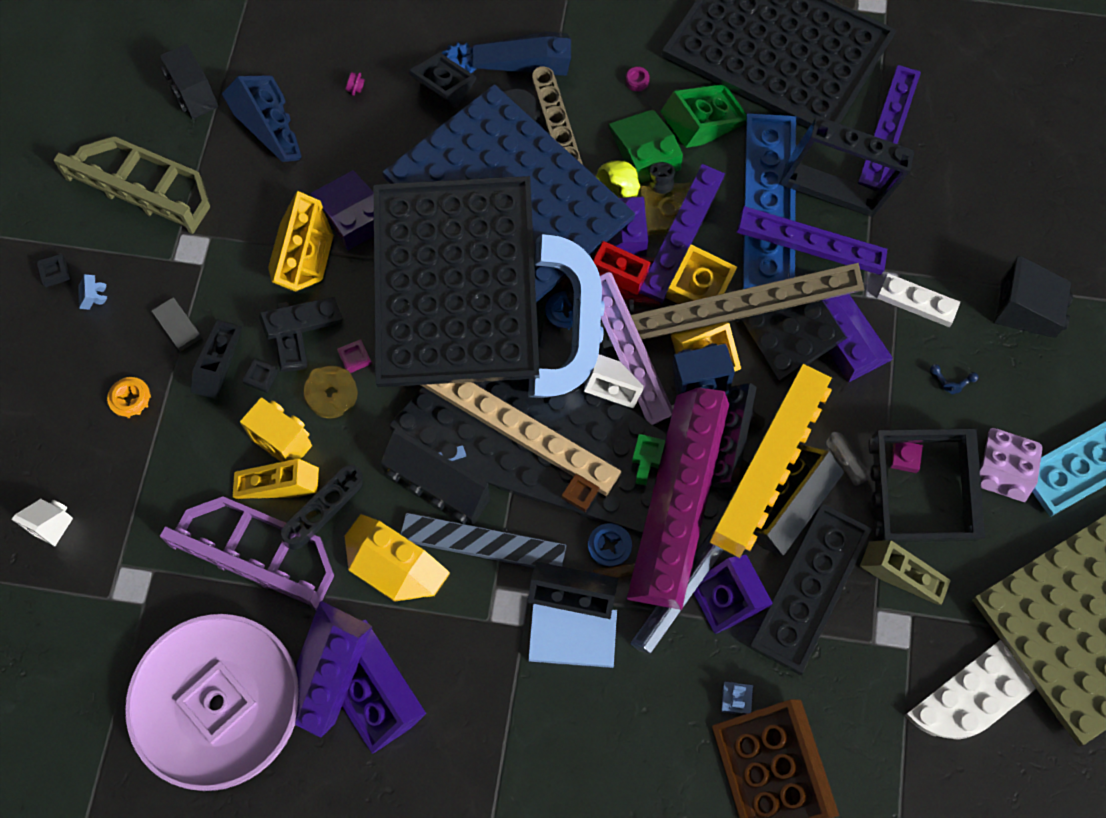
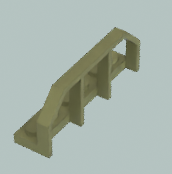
(135, 193)

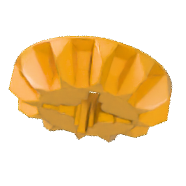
(121, 390)

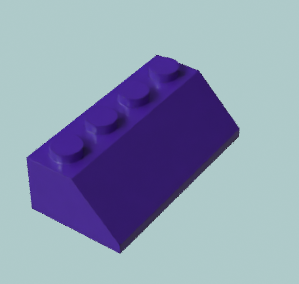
(863, 348)
(328, 666)
(380, 698)

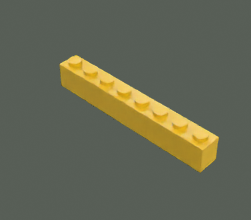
(770, 462)

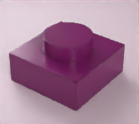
(906, 457)

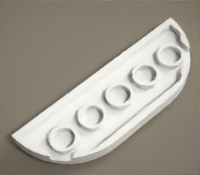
(974, 696)

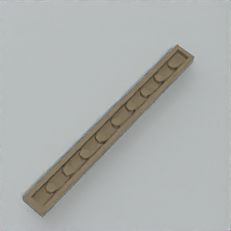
(746, 302)

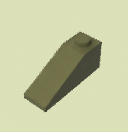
(904, 570)

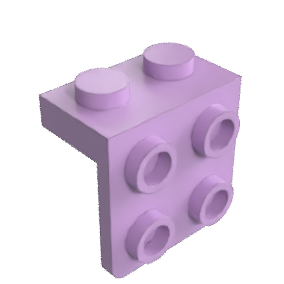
(1010, 465)

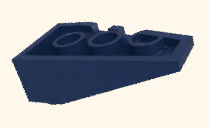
(525, 53)
(260, 108)

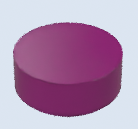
(637, 79)

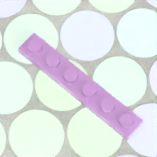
(633, 352)

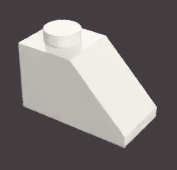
(613, 382)
(44, 520)

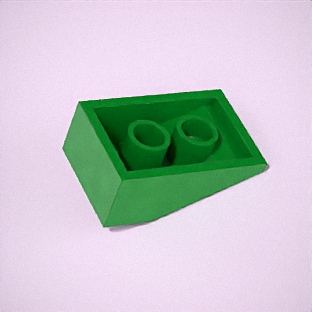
(703, 114)
(646, 141)

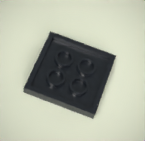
(795, 335)

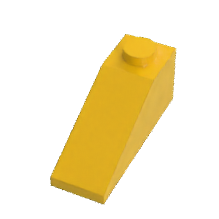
(277, 480)

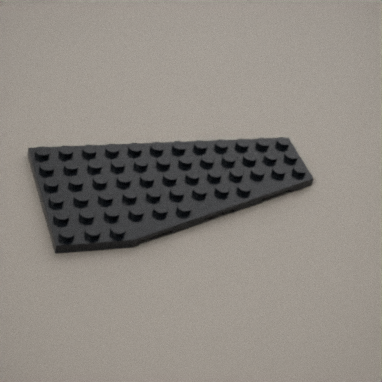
(585, 419)

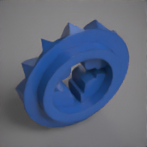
(464, 50)
(553, 308)
(612, 533)

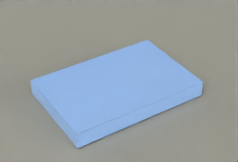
(572, 637)

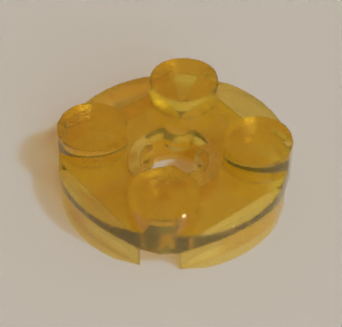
(322, 379)

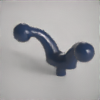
(951, 386)

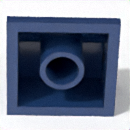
(703, 368)

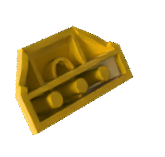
(301, 244)
(391, 561)

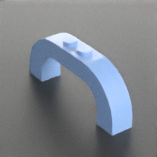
(587, 313)

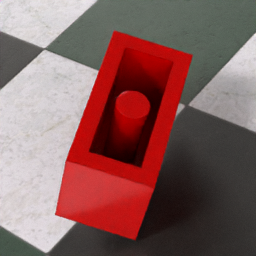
(627, 269)

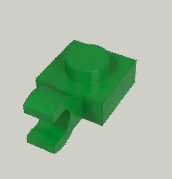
(647, 454)

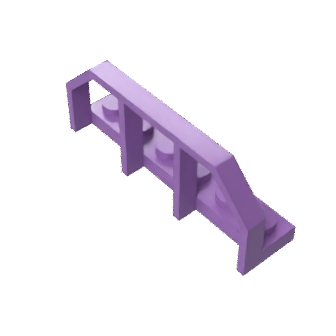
(253, 569)

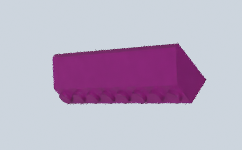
(679, 499)

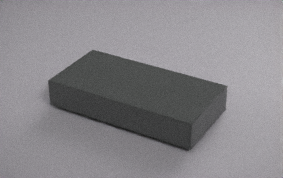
(176, 324)

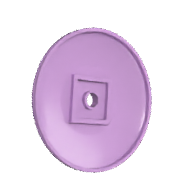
(172, 696)

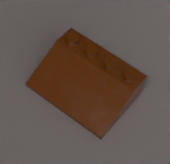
(775, 764)

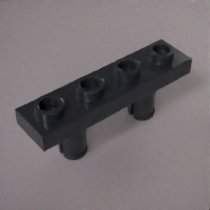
(738, 421)

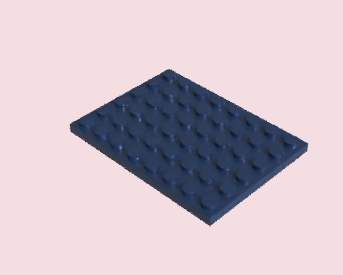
(501, 141)

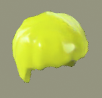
(619, 178)

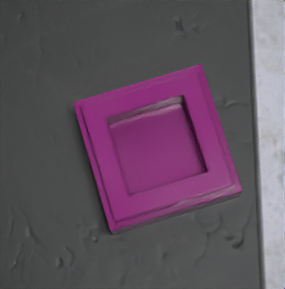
(354, 356)

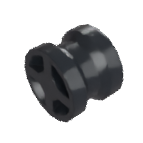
(662, 177)

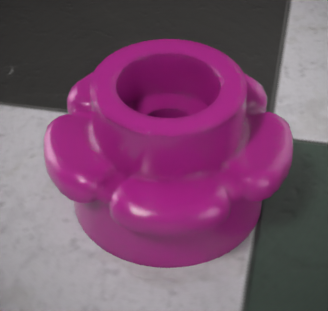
(355, 83)

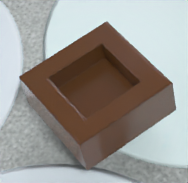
(580, 492)

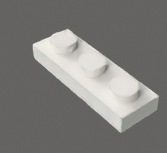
(918, 300)

